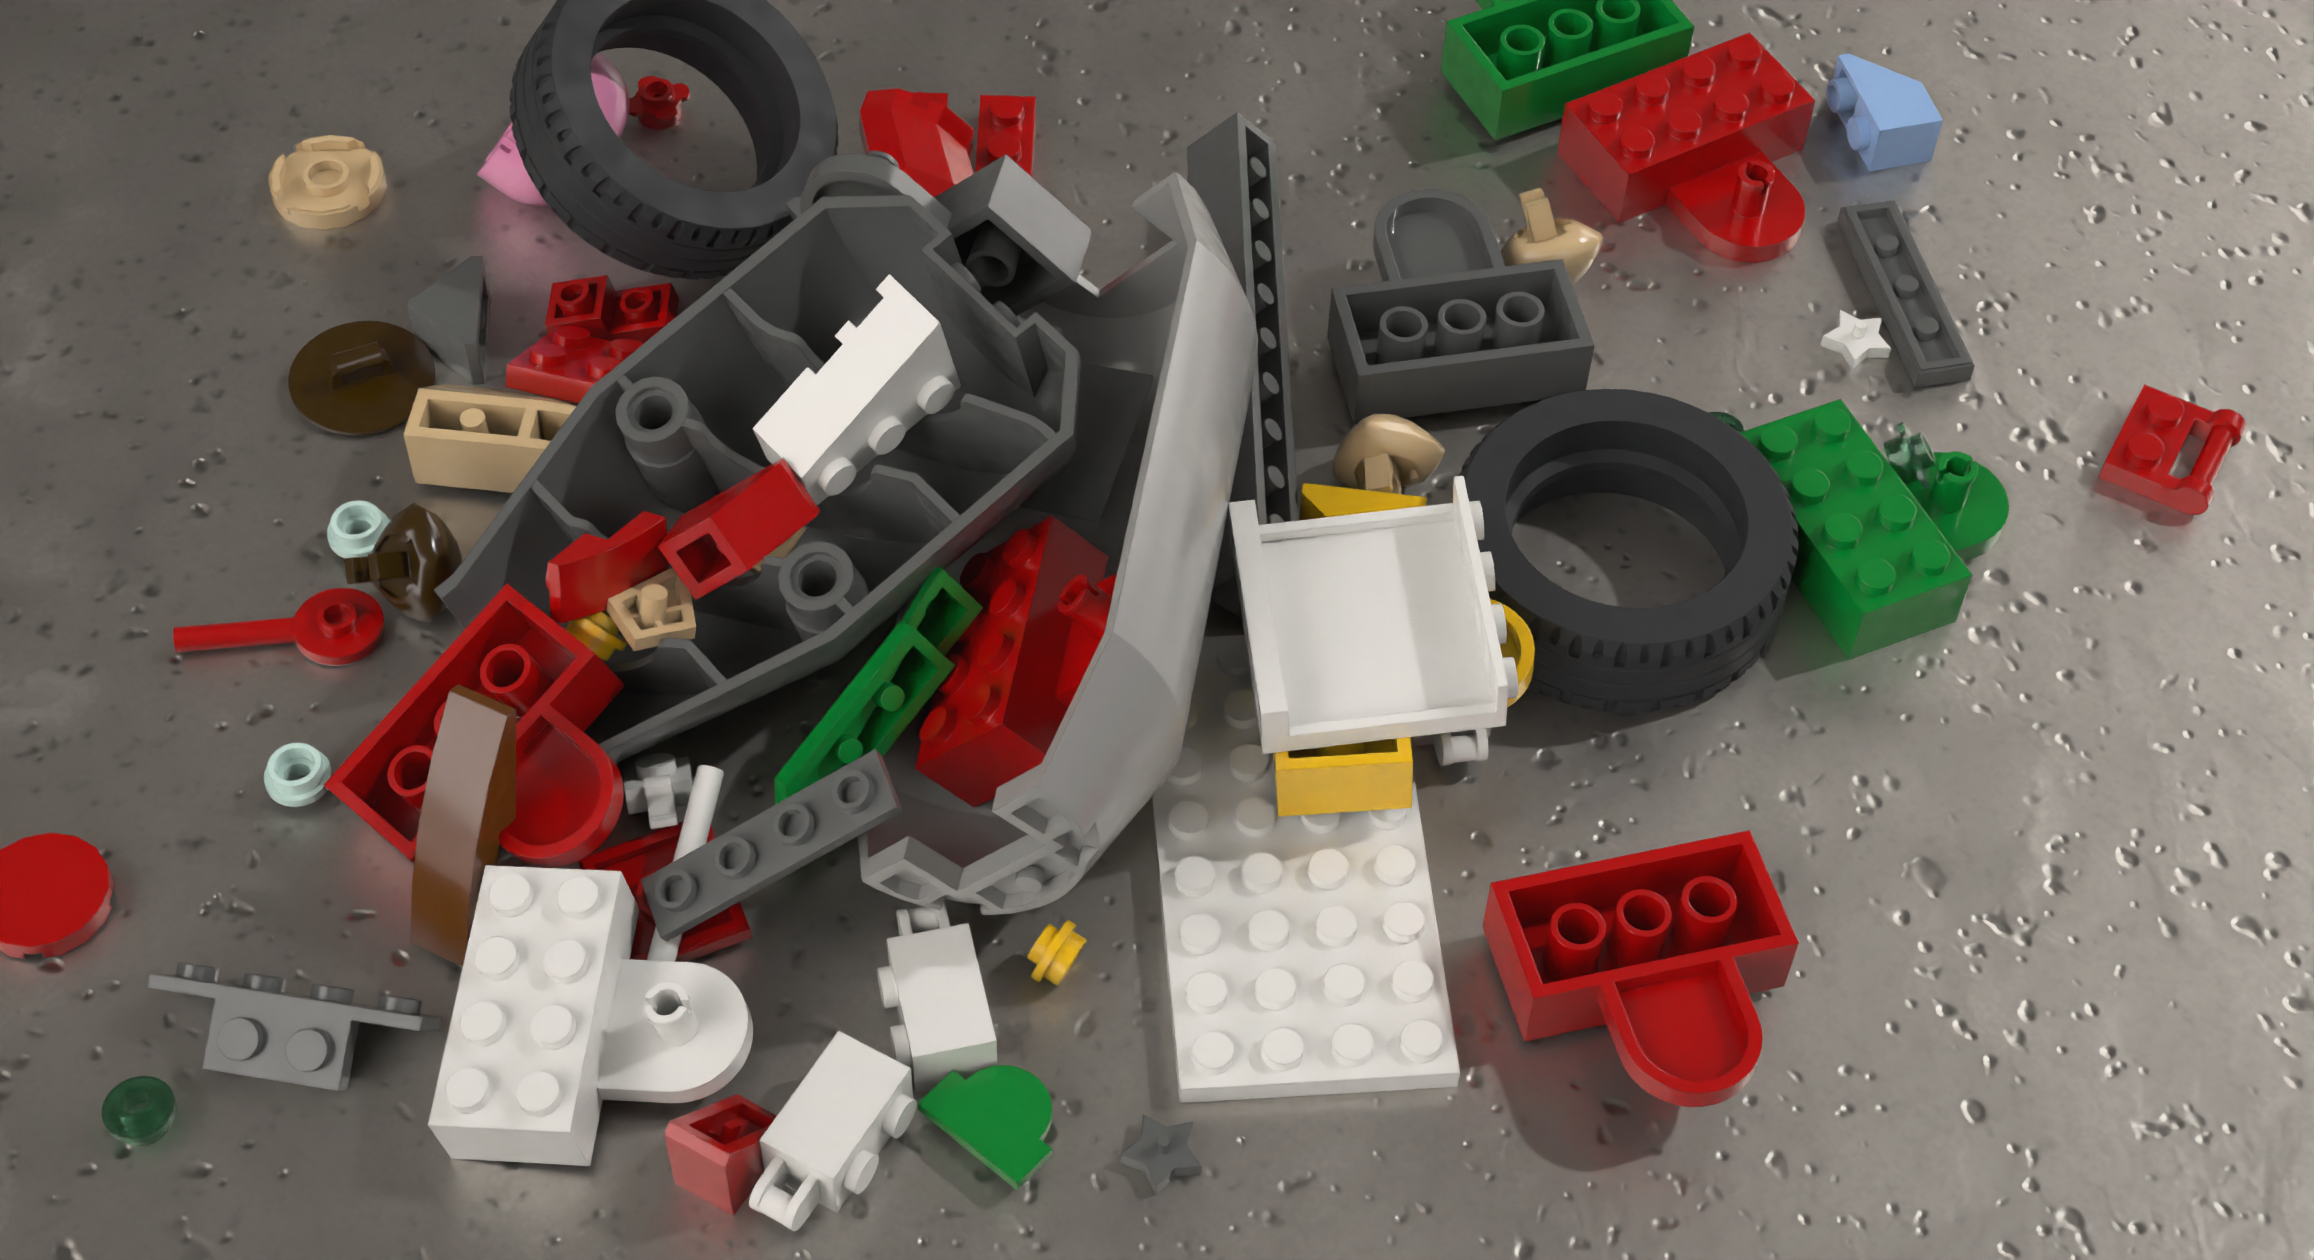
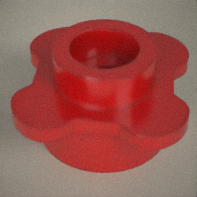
(658, 102)

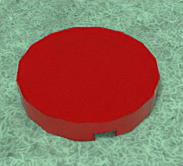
(51, 894)

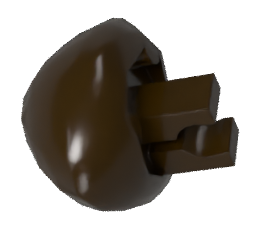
(409, 563)

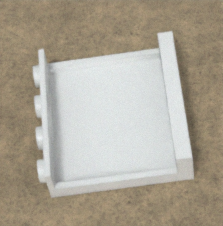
(1371, 624)

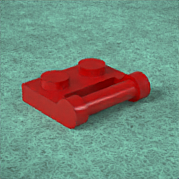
(2153, 441)

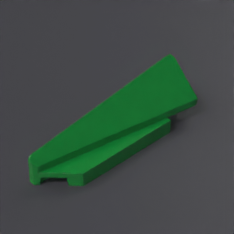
(887, 688)

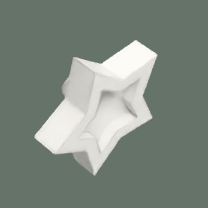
(1856, 339)

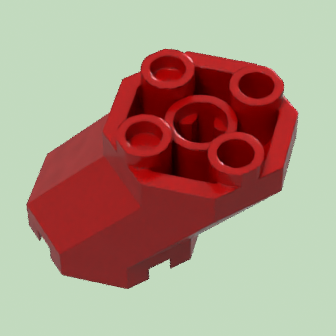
(926, 143)

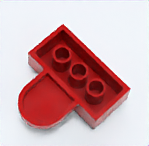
(1701, 144)
(1016, 659)
(564, 780)
(1655, 951)

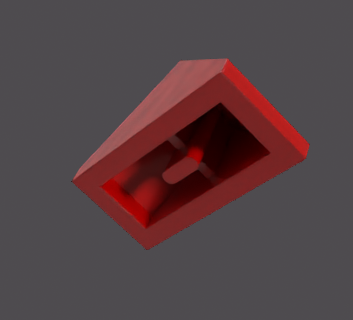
(719, 1150)

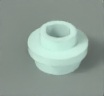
(355, 528)
(292, 762)

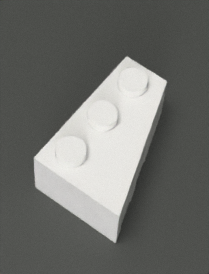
(863, 397)

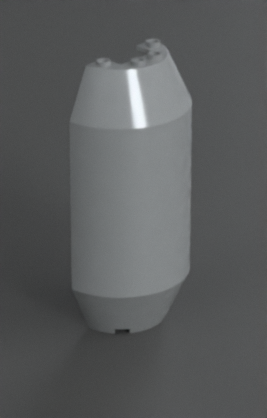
(1163, 536)

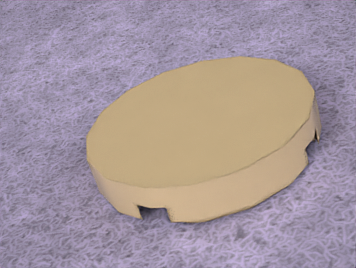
(327, 182)

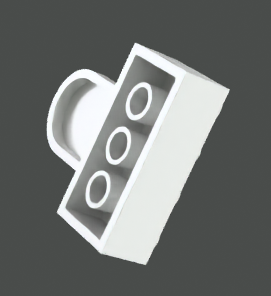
(565, 1019)

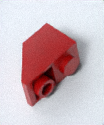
(737, 528)

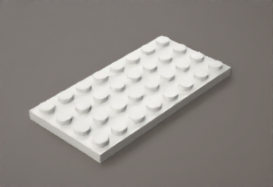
(1295, 939)

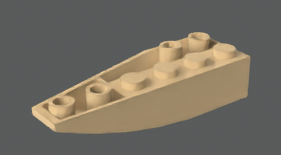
(479, 435)

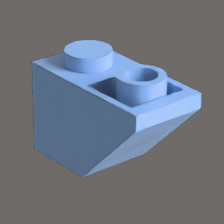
(1884, 113)

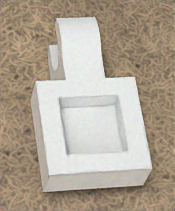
(658, 786)

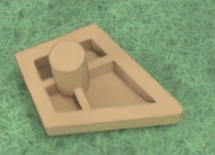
(654, 611)

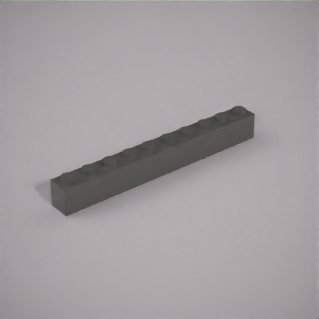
(1238, 183)

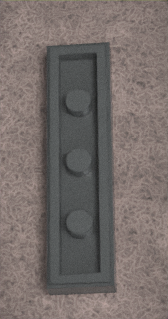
(1905, 294)

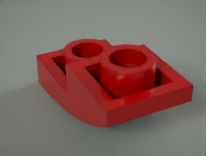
(610, 313)
(599, 568)

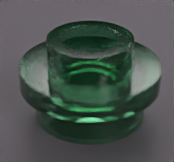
(143, 1126)

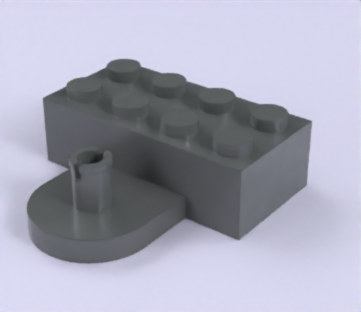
(1002, 221)
(1452, 319)

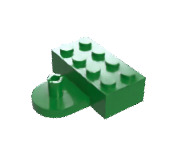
(1531, 57)
(1871, 551)

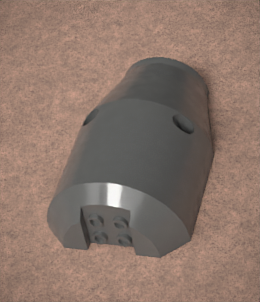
(680, 430)

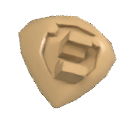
(1551, 238)
(1386, 454)

